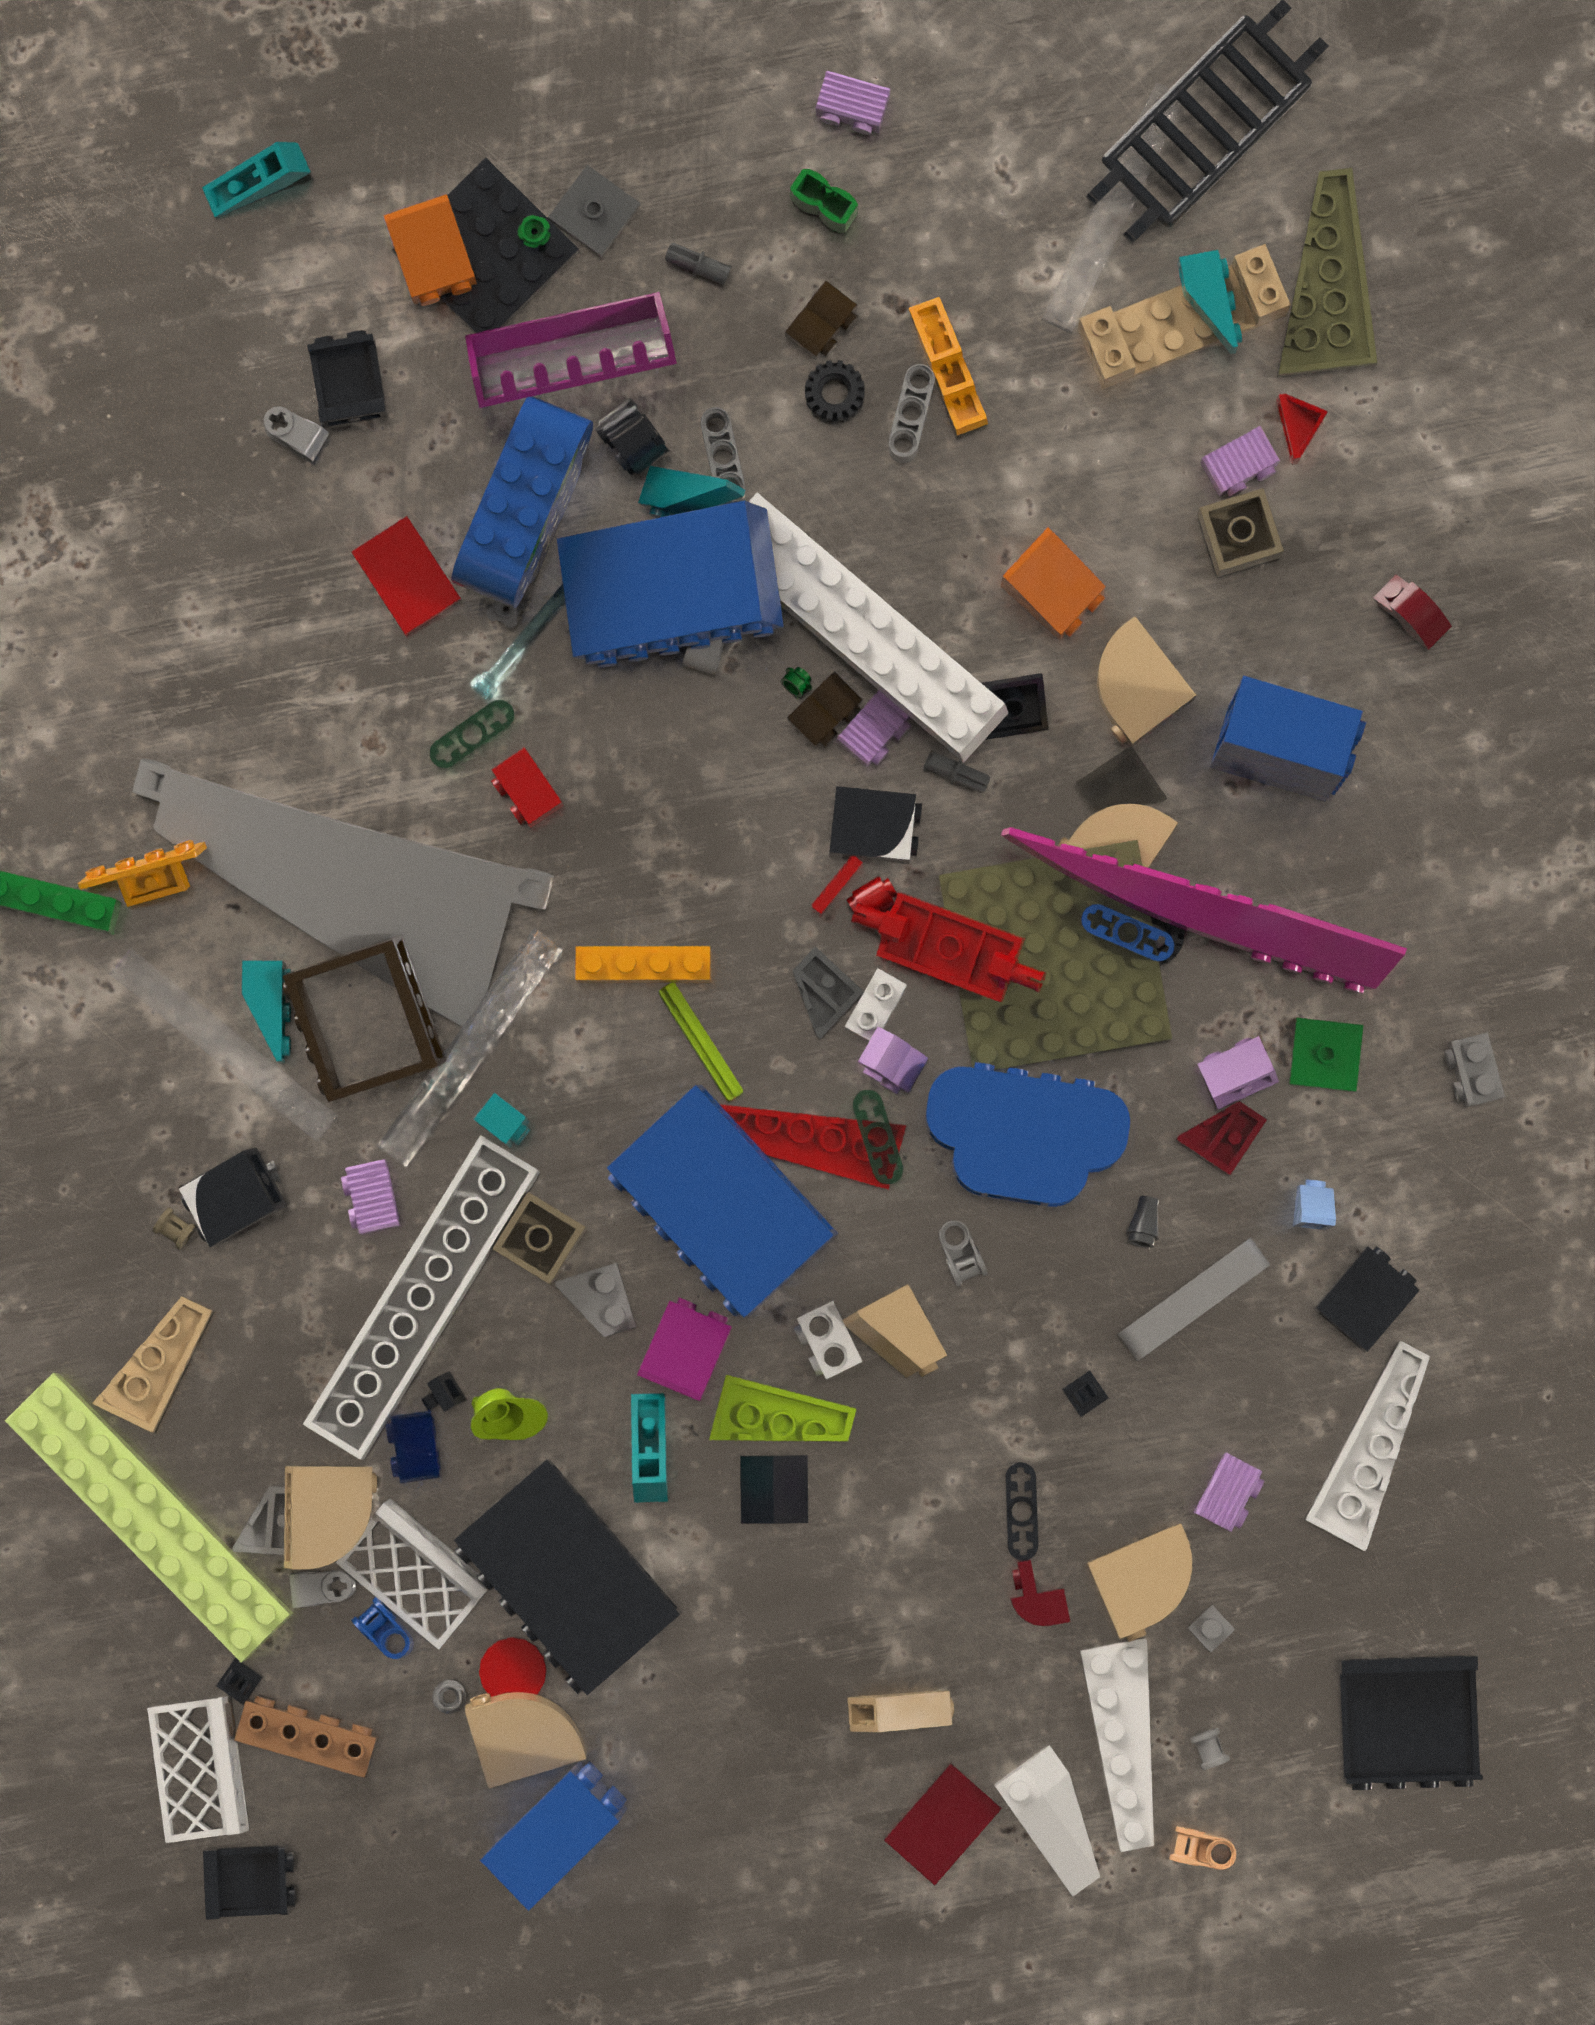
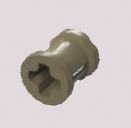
(174, 1228)

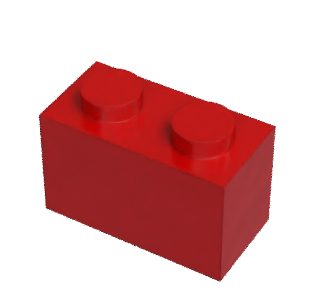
(526, 787)

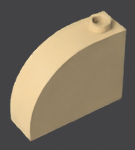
(1138, 684)
(1125, 824)
(325, 1512)
(1144, 1580)
(521, 1736)

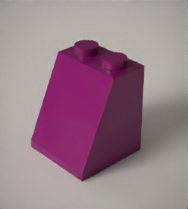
(685, 1349)

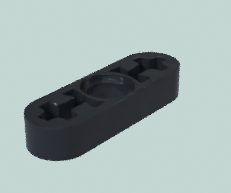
(1013, 1486)

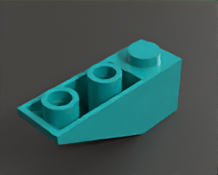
(1205, 290)
(267, 1002)

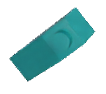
(257, 177)
(677, 492)
(649, 1448)

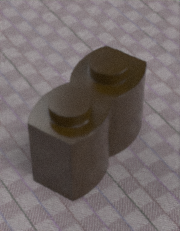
(822, 320)
(825, 711)

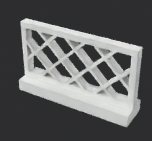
(432, 1551)
(226, 1772)

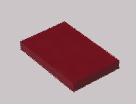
(942, 1824)

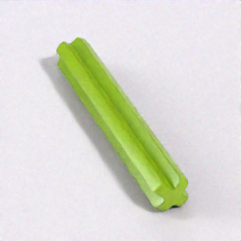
(700, 1041)

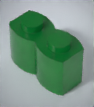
(832, 204)

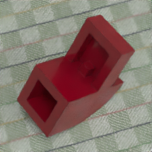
(1414, 610)
(1036, 1607)

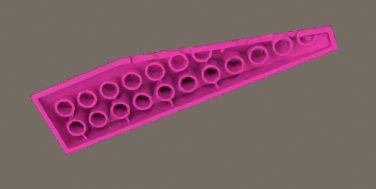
(1230, 919)

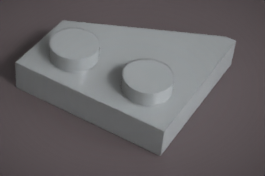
(600, 1299)
(266, 1526)

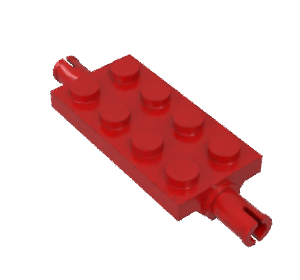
(949, 946)

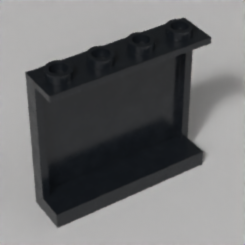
(1409, 1721)

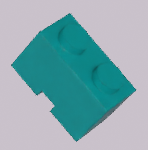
(503, 1121)

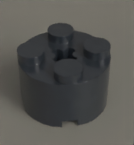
(633, 436)

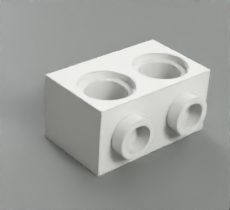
(875, 1005)
(835, 1337)

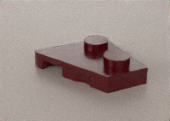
(1224, 1137)

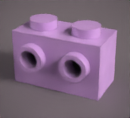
(1238, 1072)

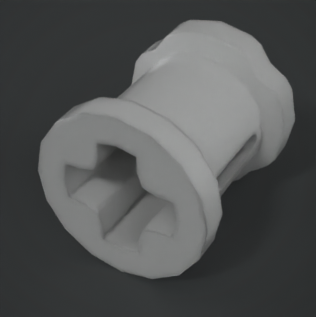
(1210, 1749)

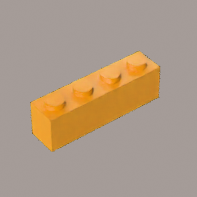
(643, 964)

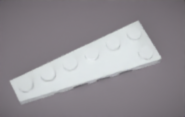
(1362, 1471)
(1121, 1715)

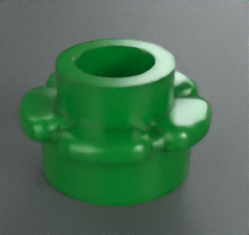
(534, 222)
(796, 681)

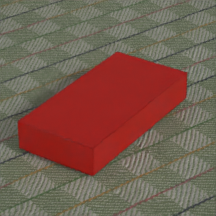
(836, 885)

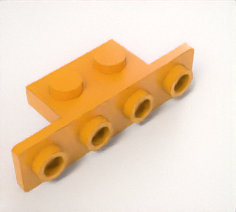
(150, 877)

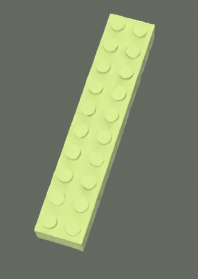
(149, 1517)

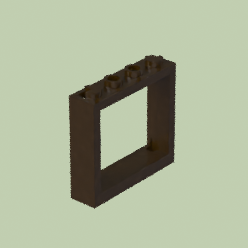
(412, 1003)

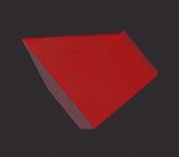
(1299, 424)

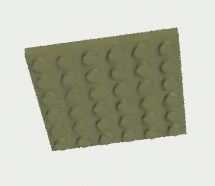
(1092, 989)

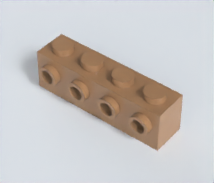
(307, 1738)

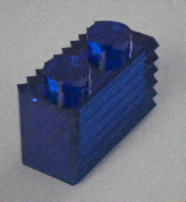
(414, 1447)

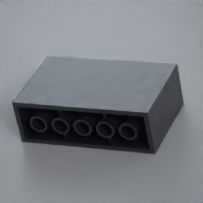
(566, 1577)

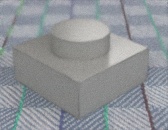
(1211, 1628)

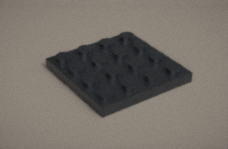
(505, 269)

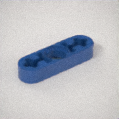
(1101, 930)

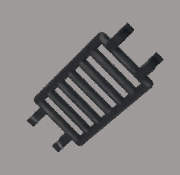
(1178, 92)

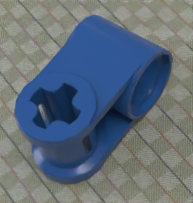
(382, 1629)

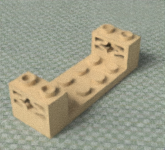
(1169, 328)

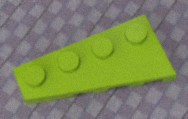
(772, 1414)

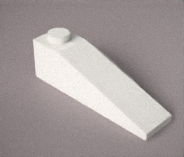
(1049, 1811)

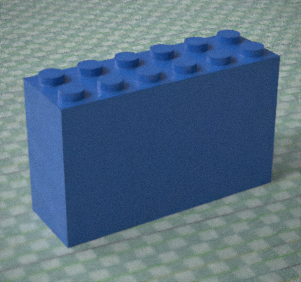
(670, 583)
(1288, 739)
(721, 1201)
(555, 1834)

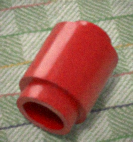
(874, 894)

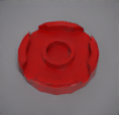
(512, 1667)

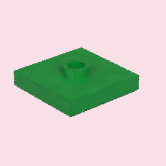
(1326, 1054)

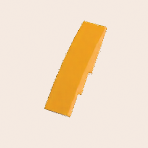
(948, 365)

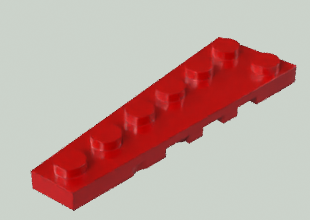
(818, 1141)

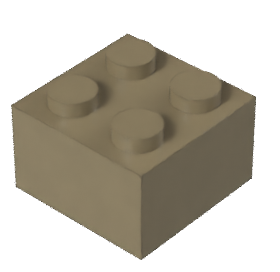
(1240, 532)
(539, 1238)

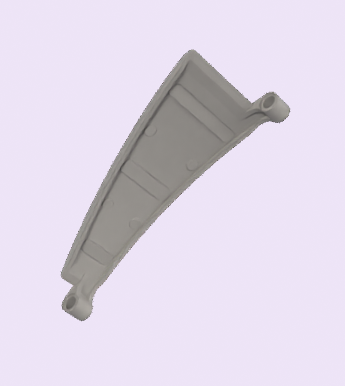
(353, 882)

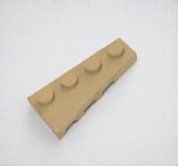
(153, 1372)

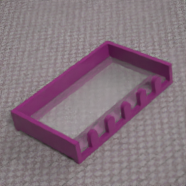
(570, 349)

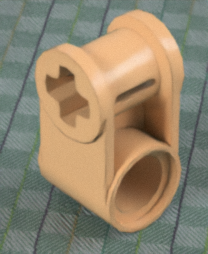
(1200, 1849)

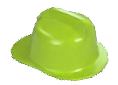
(505, 1417)

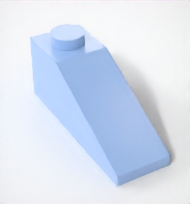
(1314, 1206)

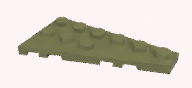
(1331, 303)

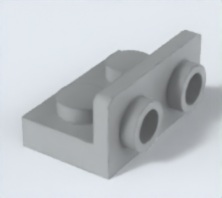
(1475, 1070)

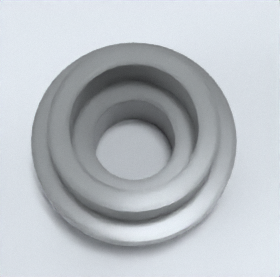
(441, 1704)

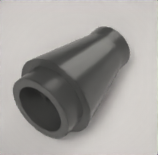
(1143, 1226)

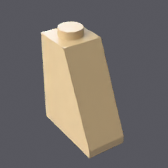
(899, 1332)
(900, 1711)

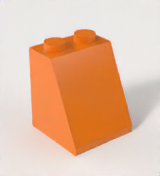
(430, 250)
(1053, 585)

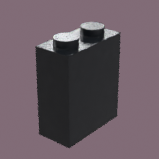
(1367, 1298)

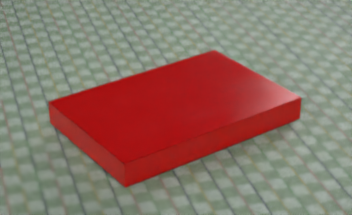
(406, 575)

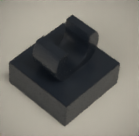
(444, 1393)
(1085, 1393)
(239, 1681)

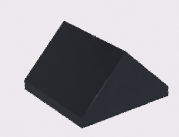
(1025, 705)
(774, 1489)

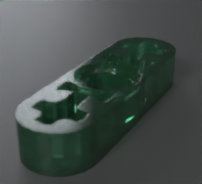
(456, 755)
(893, 1158)

